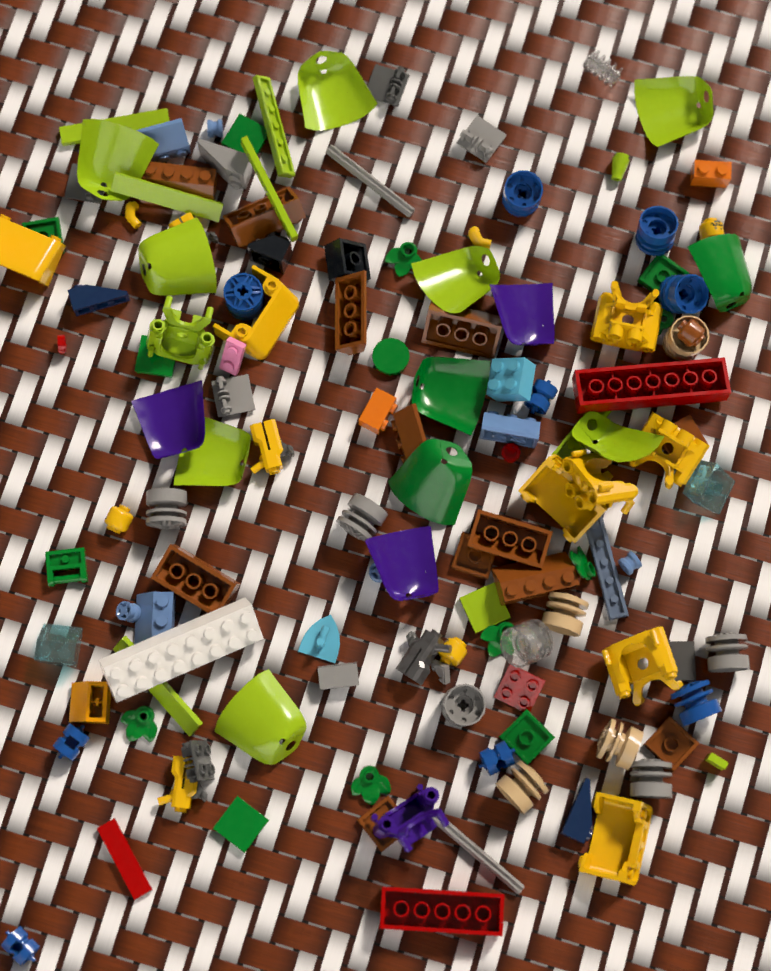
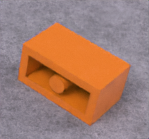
(710, 173)
(377, 411)

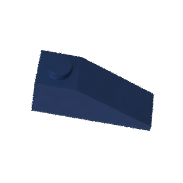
(93, 298)
(579, 819)

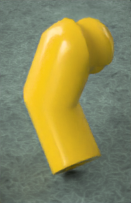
(130, 210)
(477, 239)

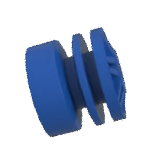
(527, 185)
(656, 230)
(683, 294)
(246, 306)
(695, 702)

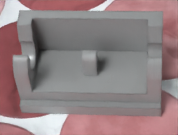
(338, 675)

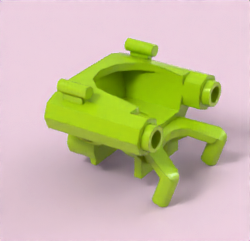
(181, 339)

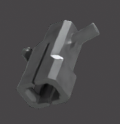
(421, 654)

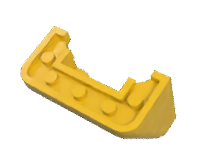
(29, 251)
(548, 491)
(617, 838)

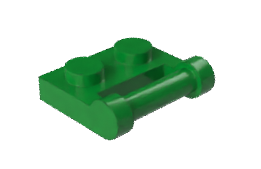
(66, 560)

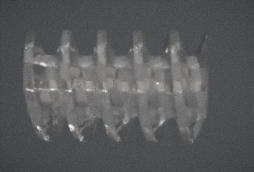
(603, 69)

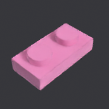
(232, 356)

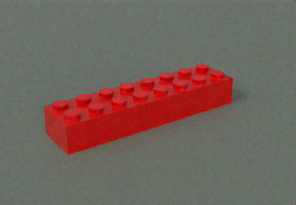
(651, 385)

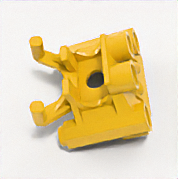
(639, 335)
(685, 456)
(591, 486)
(623, 661)

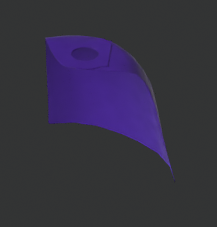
(524, 311)
(172, 419)
(403, 560)

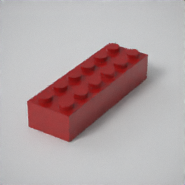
(442, 911)

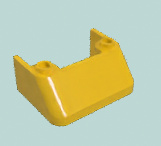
(270, 323)

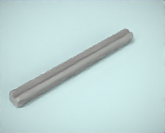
(370, 181)
(481, 856)

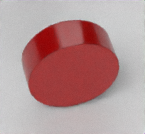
(62, 346)
(510, 452)

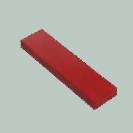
(124, 859)

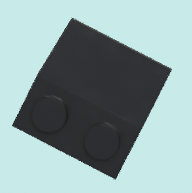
(271, 252)
(345, 258)

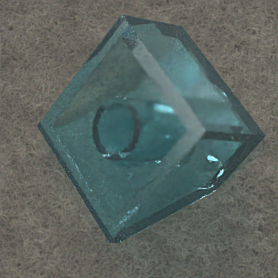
(709, 486)
(58, 645)

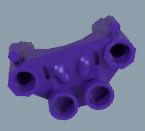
(410, 818)

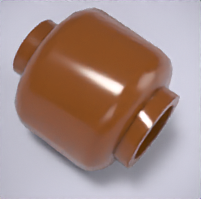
(690, 333)

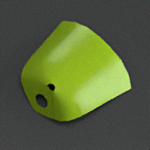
(332, 97)
(670, 107)
(111, 149)
(178, 260)
(453, 279)
(614, 440)
(216, 459)
(261, 718)

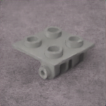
(481, 139)
(233, 395)

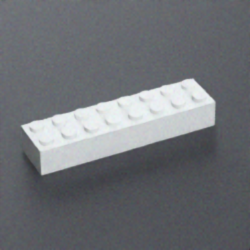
(181, 649)

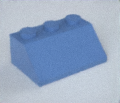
(171, 140)
(510, 429)
(156, 614)

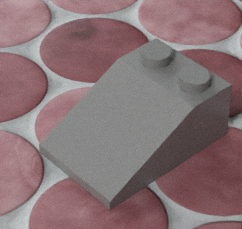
(229, 163)

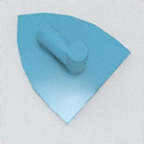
(322, 640)

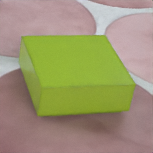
(716, 761)

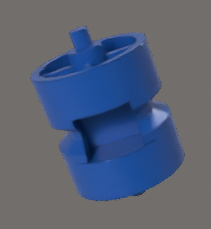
(539, 400)
(71, 741)
(496, 758)
(19, 944)

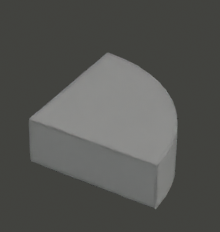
(442, 671)

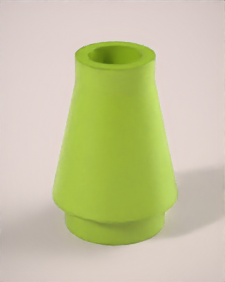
(619, 165)

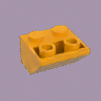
(90, 702)

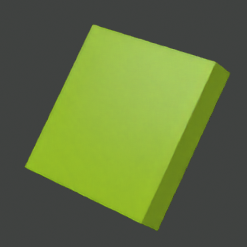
(484, 608)

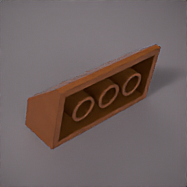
(185, 178)
(260, 219)
(350, 313)
(465, 332)
(408, 429)
(510, 539)
(194, 579)
(524, 582)

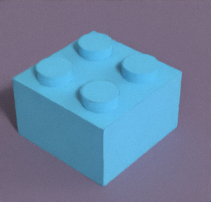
(511, 379)

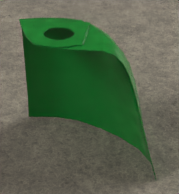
(723, 269)
(452, 390)
(433, 487)

